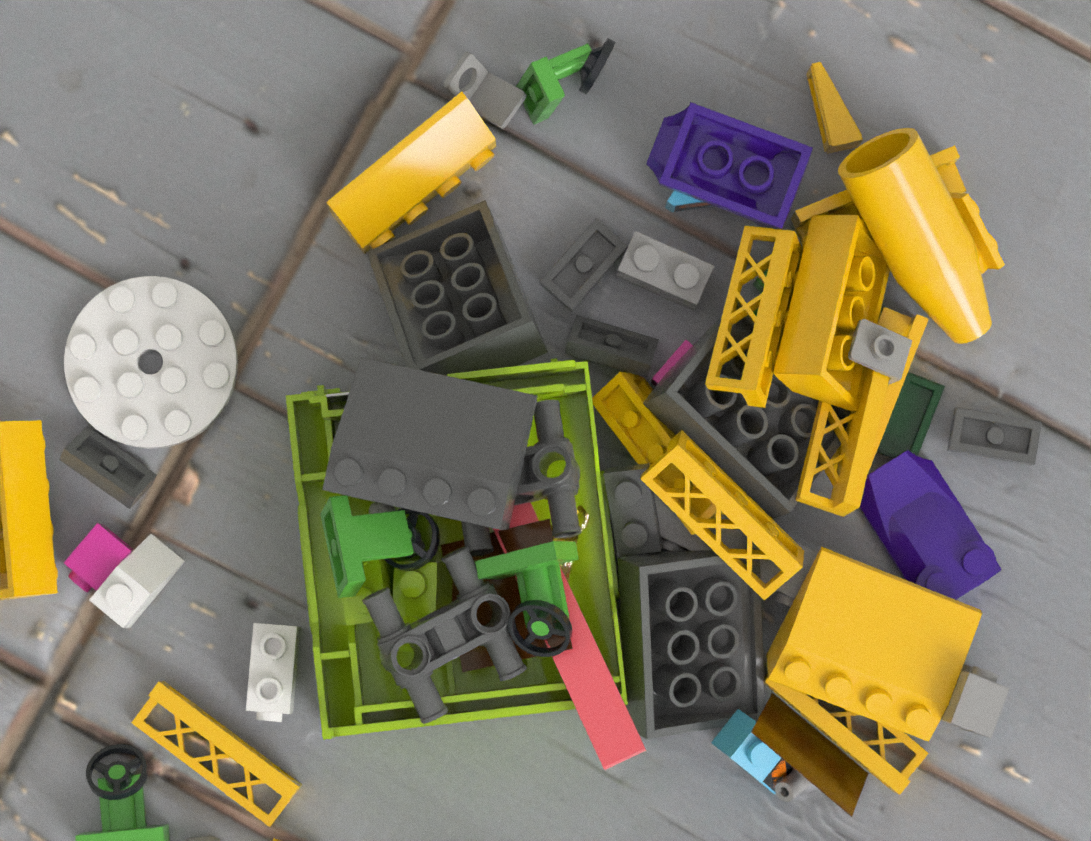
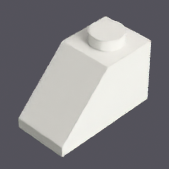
(137, 581)

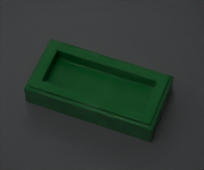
(911, 416)

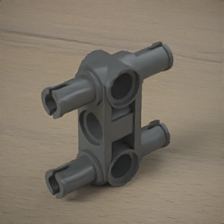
(535, 484)
(444, 634)

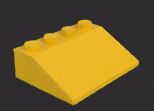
(873, 644)

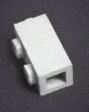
(272, 671)

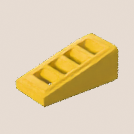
(833, 118)

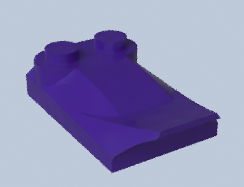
(729, 164)
(926, 527)

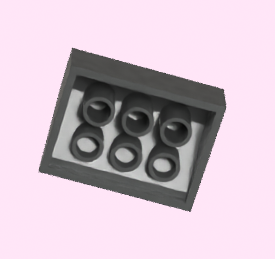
(456, 296)
(431, 444)
(751, 444)
(689, 642)

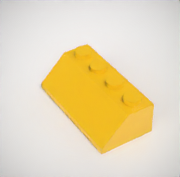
(413, 174)
(835, 287)
(25, 518)

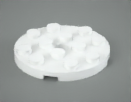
(106, 354)

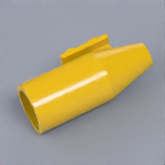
(924, 231)

